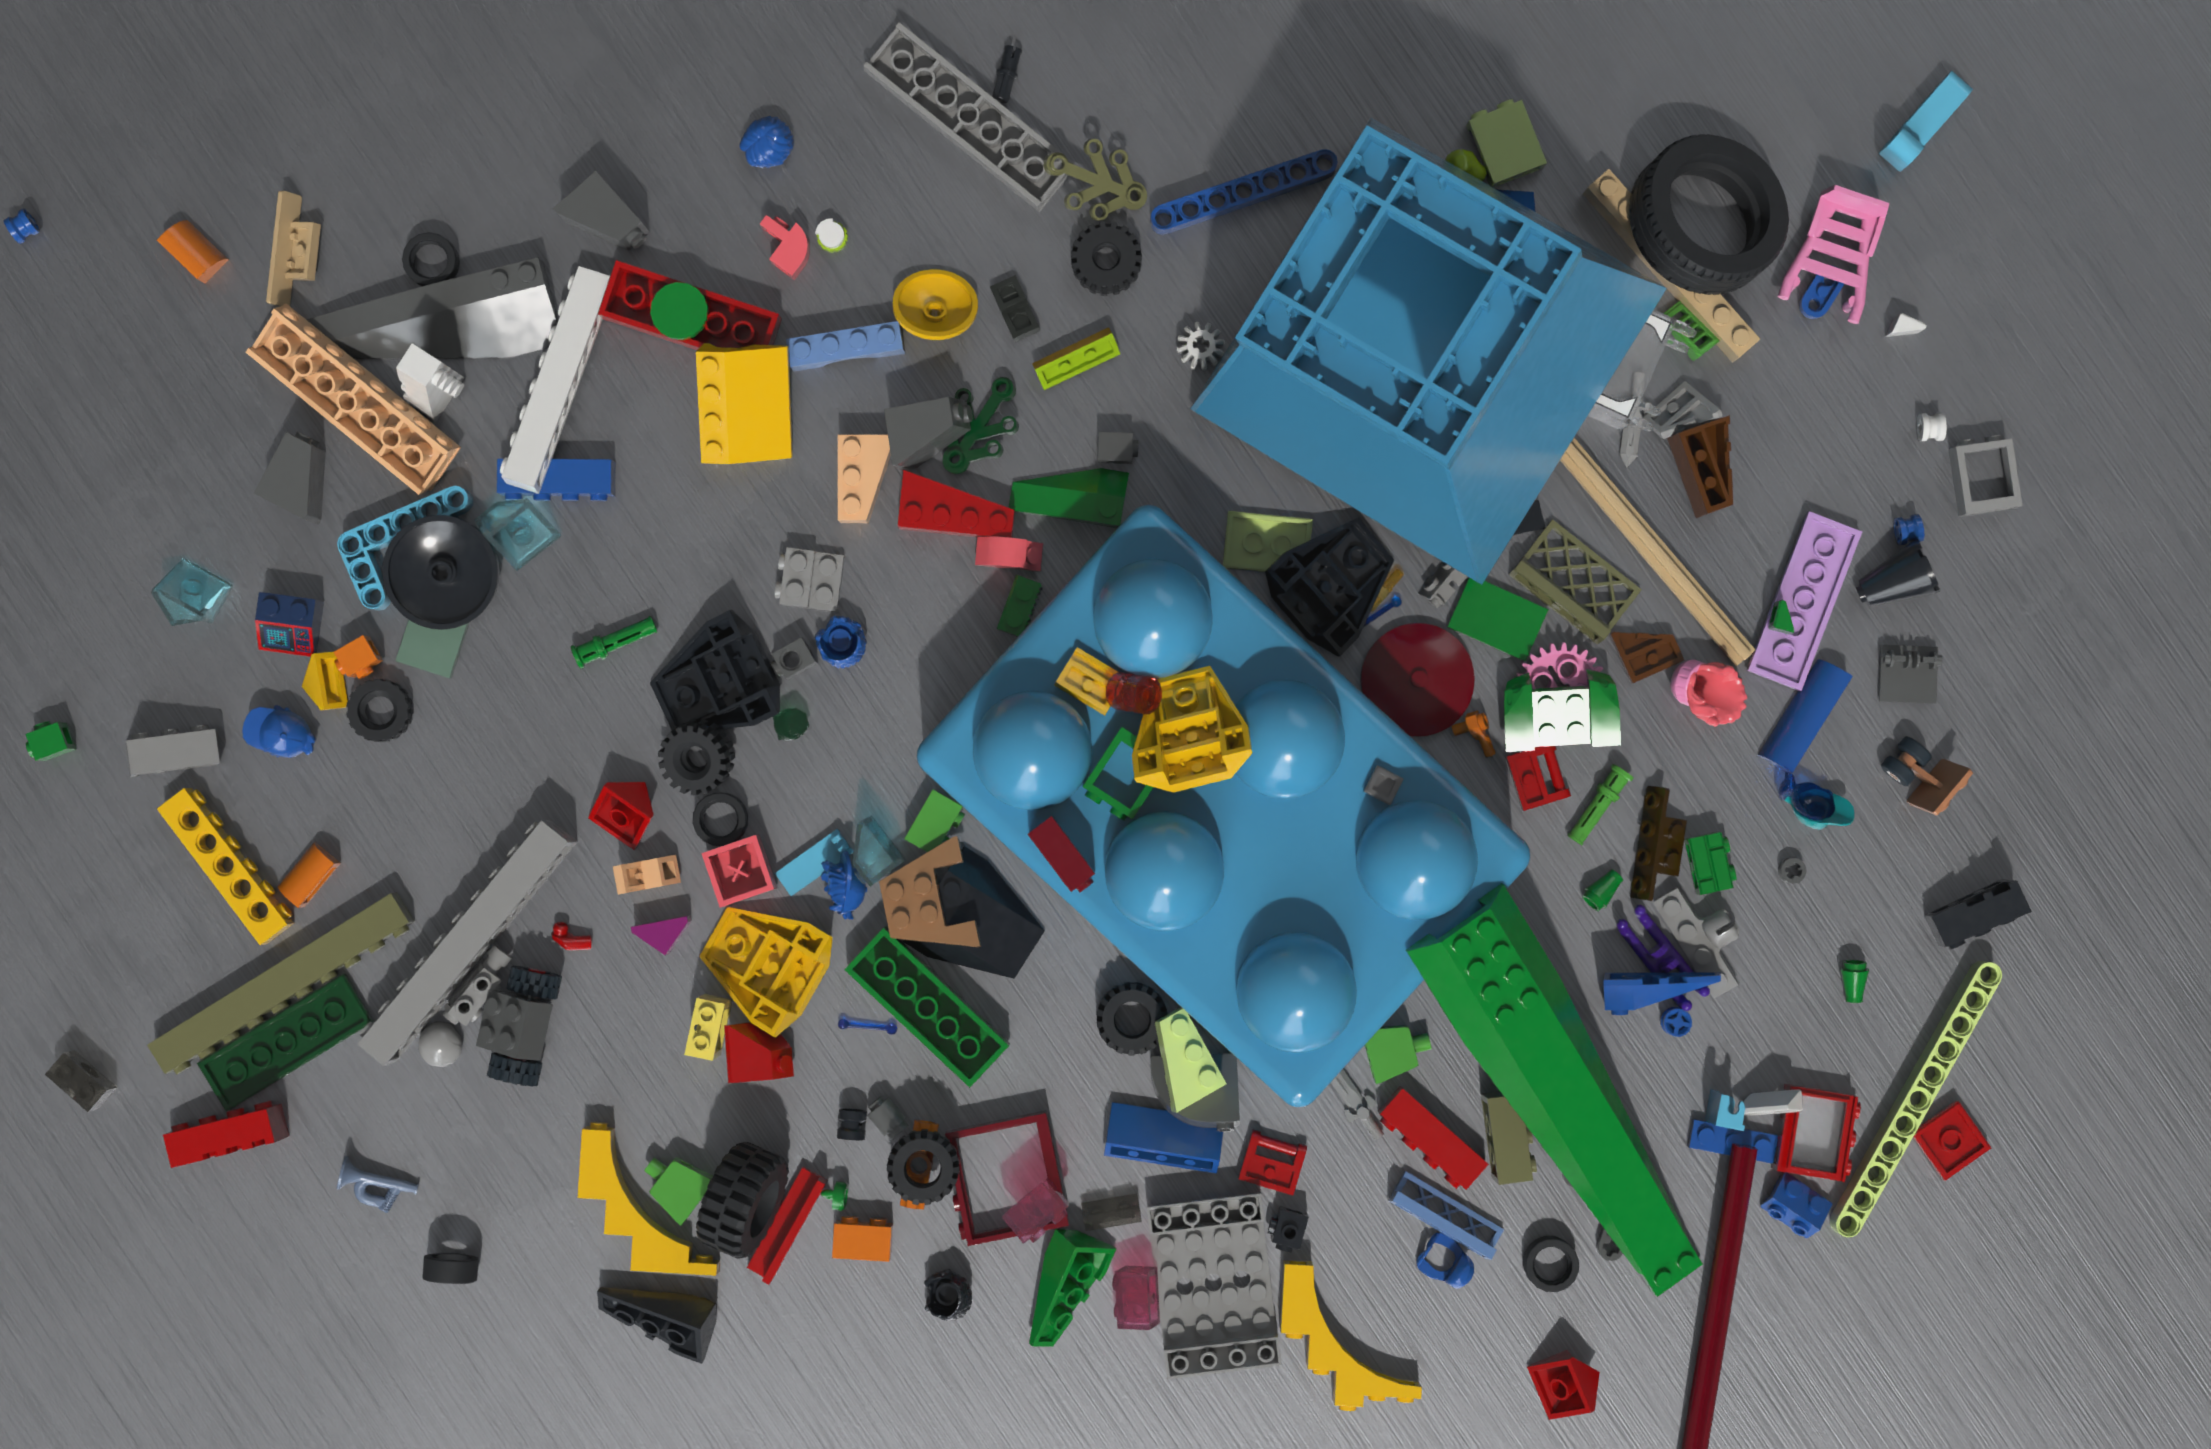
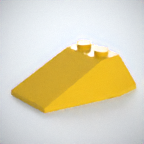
(1191, 735)
(767, 965)

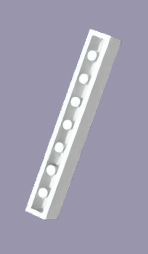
(556, 383)

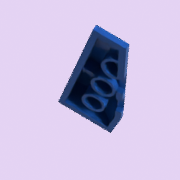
(1639, 989)

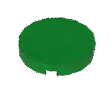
(679, 311)

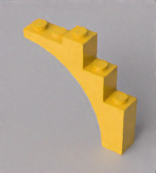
(1324, 1354)

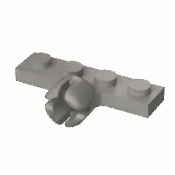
(1700, 937)

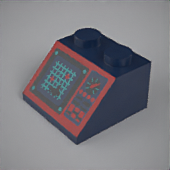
(288, 624)

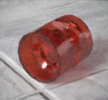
(1133, 693)

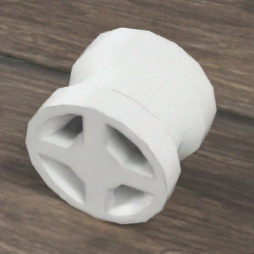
(1931, 427)

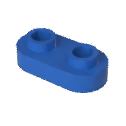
(1821, 294)

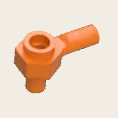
(1476, 724)

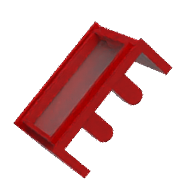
(1819, 1136)

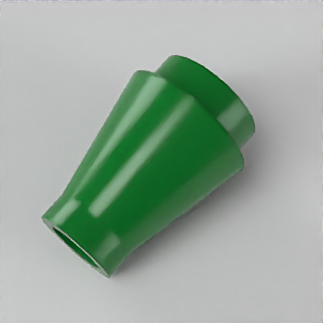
(1601, 891)
(1854, 979)

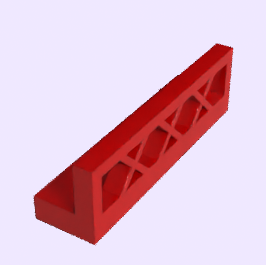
(787, 1224)

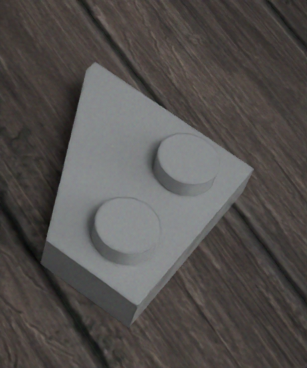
(1682, 411)

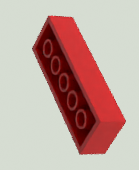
(728, 320)

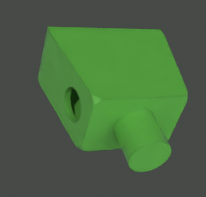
(1394, 1051)
(678, 1186)

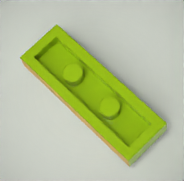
(1076, 358)

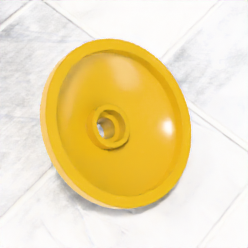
(938, 295)

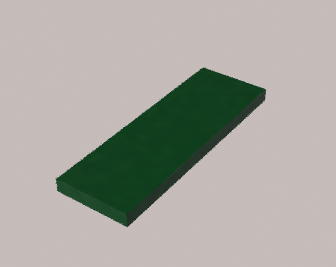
(285, 1042)

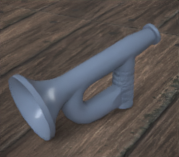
(351, 1174)

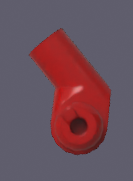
(567, 940)

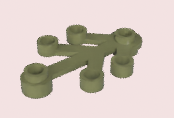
(1101, 181)

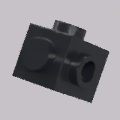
(1288, 1229)

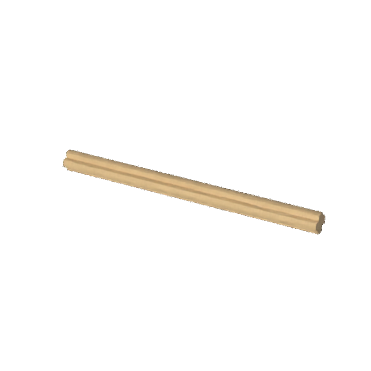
(1656, 553)

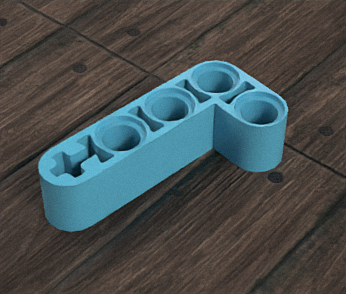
(1925, 121)

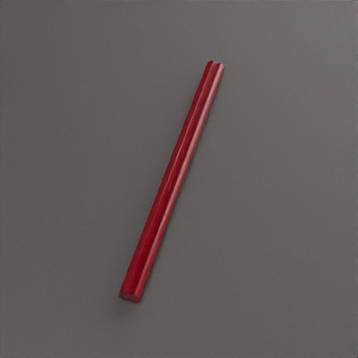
(1719, 1297)

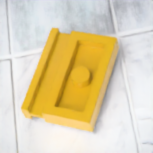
(1086, 680)

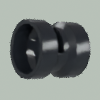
(851, 1125)

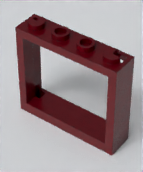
(961, 1199)

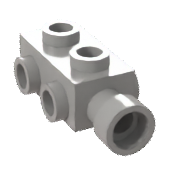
(474, 992)

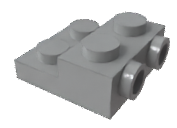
(810, 579)

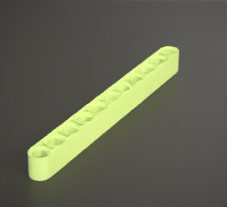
(1928, 1091)

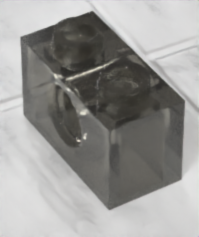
(81, 1080)

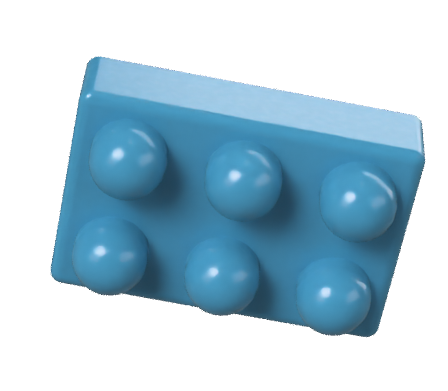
(1249, 899)

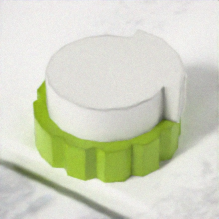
(831, 235)

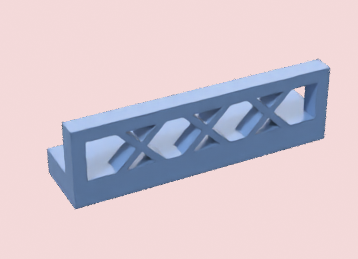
(1442, 1225)

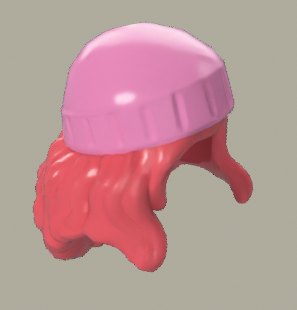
(1709, 690)

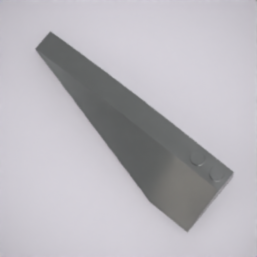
(470, 316)

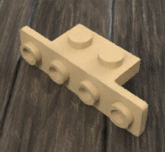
(293, 249)

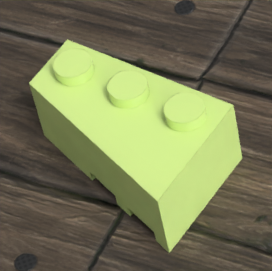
(1186, 1060)

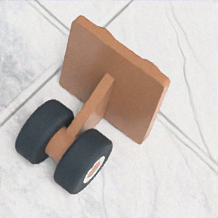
(1936, 787)

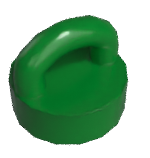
(838, 1195)

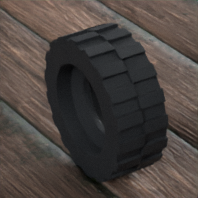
(357, 710)

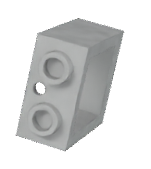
(1960, 477)

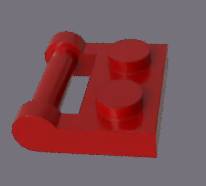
(1529, 779)
(1269, 1171)

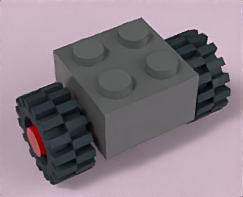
(518, 1025)

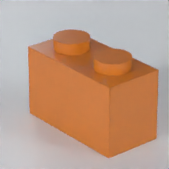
(862, 1239)

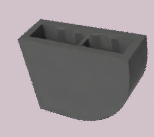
(1215, 1110)

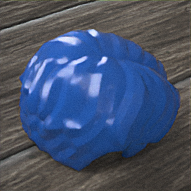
(767, 142)
(841, 642)

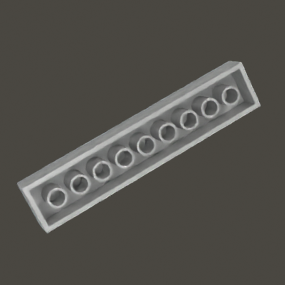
(467, 941)

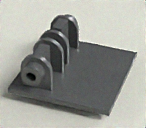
(1909, 673)

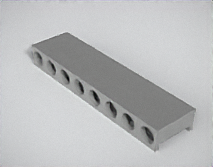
(966, 115)

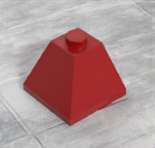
(756, 1054)

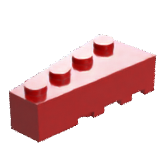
(946, 510)
(225, 1135)

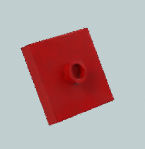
(1951, 1140)

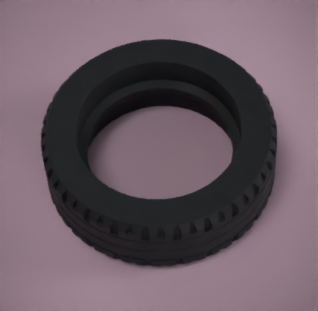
(1744, 178)

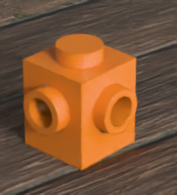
(358, 657)

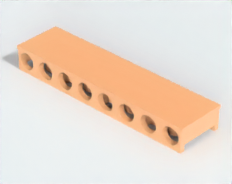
(353, 399)

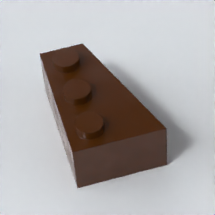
(1705, 465)

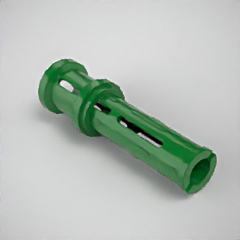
(601, 646)

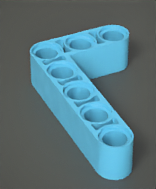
(391, 524)

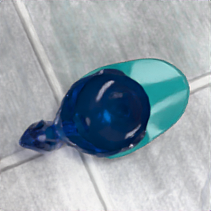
(1815, 805)

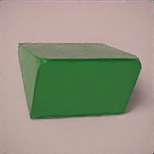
(1780, 618)

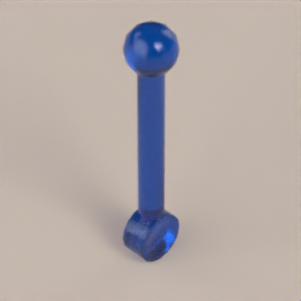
(1395, 602)
(891, 1028)

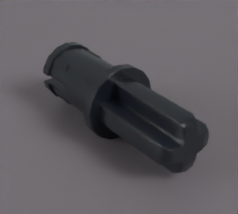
(1006, 74)

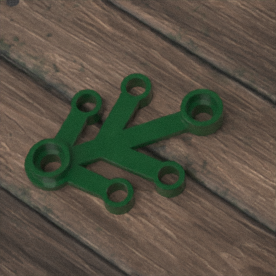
(979, 429)

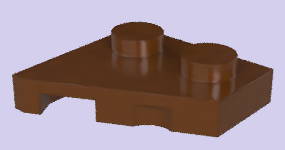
(1645, 653)

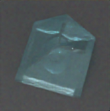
(191, 594)

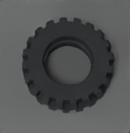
(742, 1200)

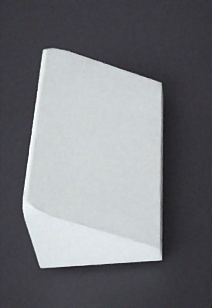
(1773, 1102)

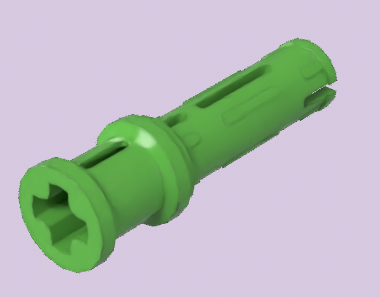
(1607, 793)

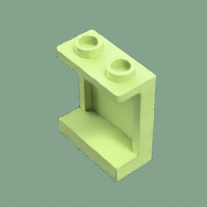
(1506, 142)

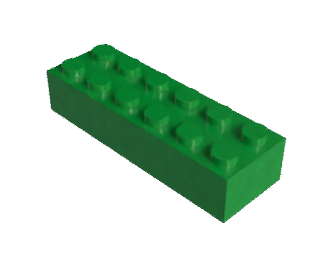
(927, 1007)

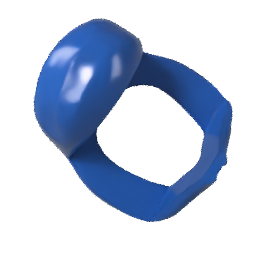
(1461, 1270)

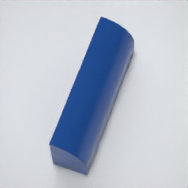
(1161, 1139)

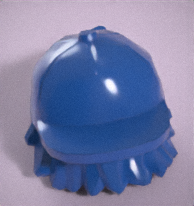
(278, 732)
(843, 886)

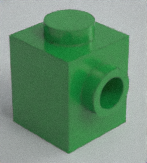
(49, 741)

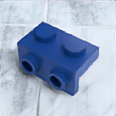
(1797, 1206)

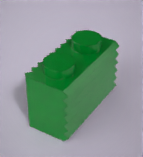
(1019, 606)

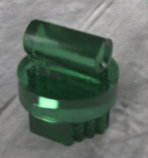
(790, 724)

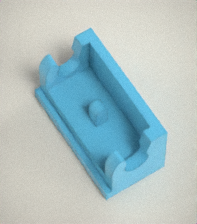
(1721, 1109)

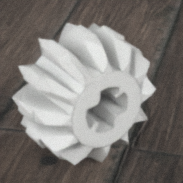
(1207, 338)

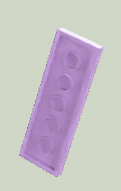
(1810, 590)

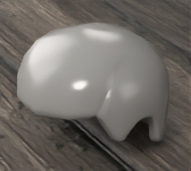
(440, 1044)

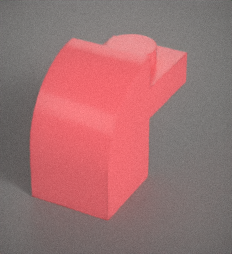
(794, 248)
(1008, 553)

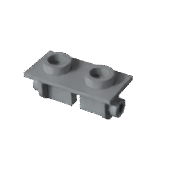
(1437, 586)

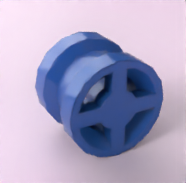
(21, 225)
(1908, 529)
(1682, 1022)

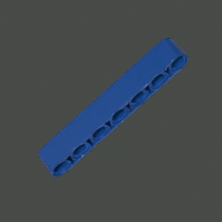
(1253, 181)

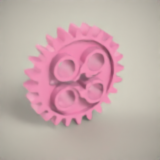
(1556, 658)

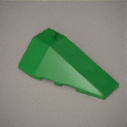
(1079, 496)
(1067, 1273)

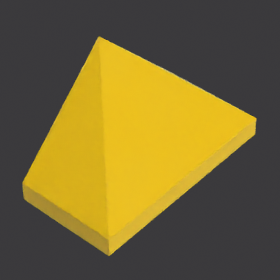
(325, 682)

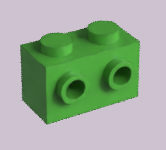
(935, 821)

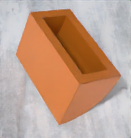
(193, 250)
(308, 875)

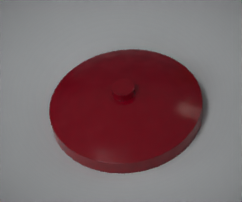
(1419, 678)

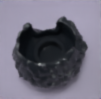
(948, 1295)

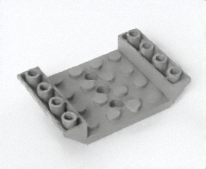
(1222, 1326)

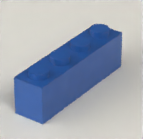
(568, 479)

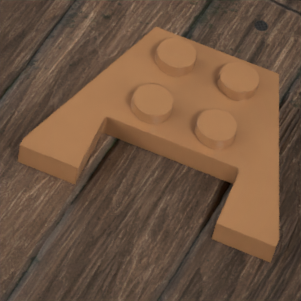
(915, 903)

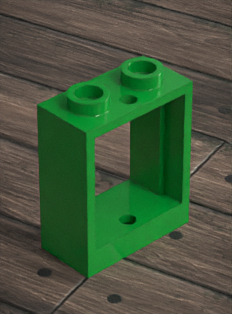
(1098, 795)

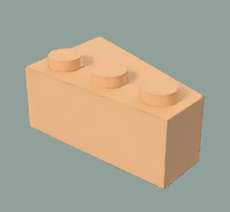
(860, 475)

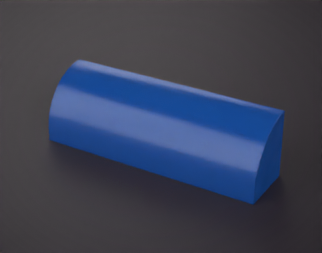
(1805, 715)

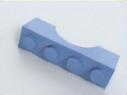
(846, 344)

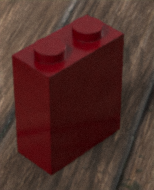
(1062, 855)

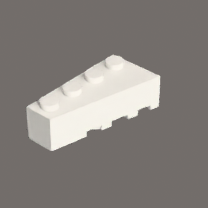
(427, 383)

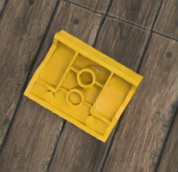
(744, 403)

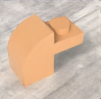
(646, 874)

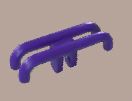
(1662, 956)

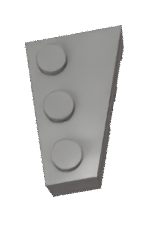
(172, 751)

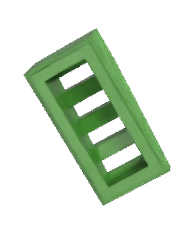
(1702, 332)

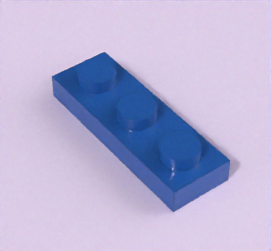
(1719, 1140)

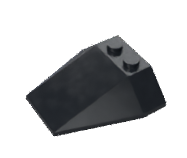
(1331, 584)
(719, 678)
(1004, 924)

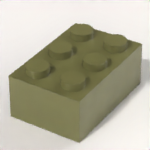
(1507, 1141)

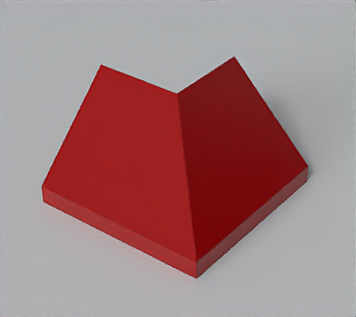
(623, 811)
(1565, 1385)

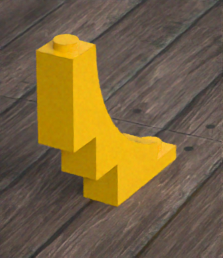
(652, 1245)

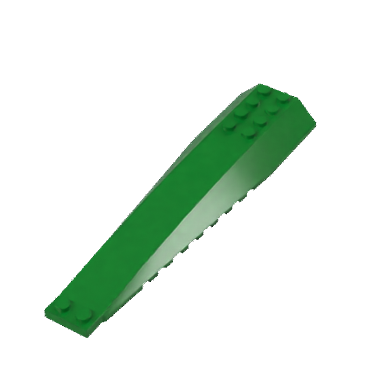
(1540, 1057)

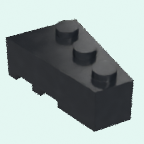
(1977, 913)

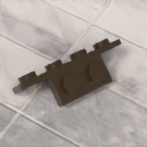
(1658, 844)

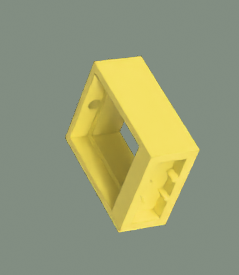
(710, 1016)

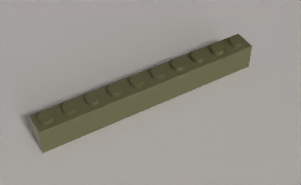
(280, 983)

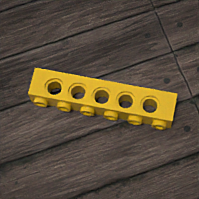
(176, 814)

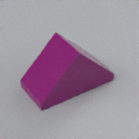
(662, 934)

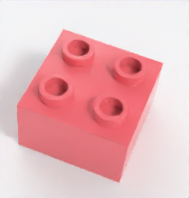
(739, 870)

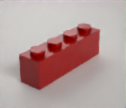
(1433, 1138)

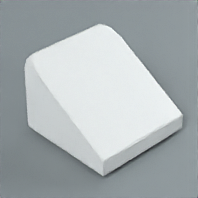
(1905, 325)

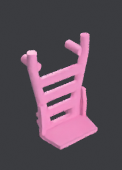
(1872, 216)

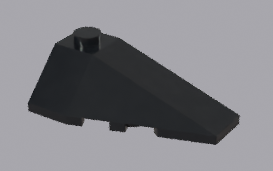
(674, 1318)

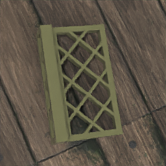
(1561, 601)

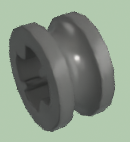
(1790, 862)

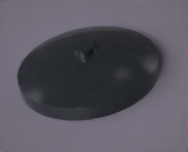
(440, 572)

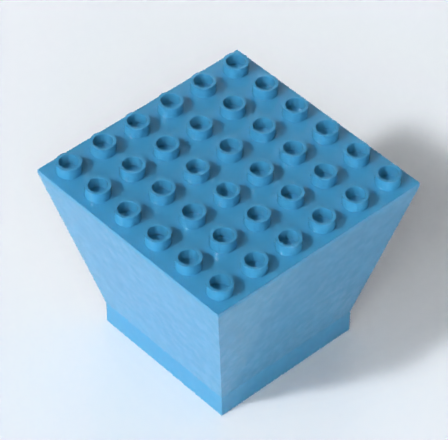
(1428, 350)

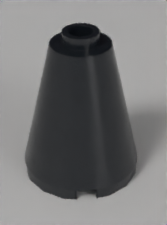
(1899, 578)

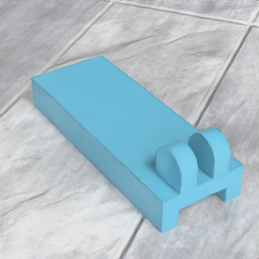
(808, 865)

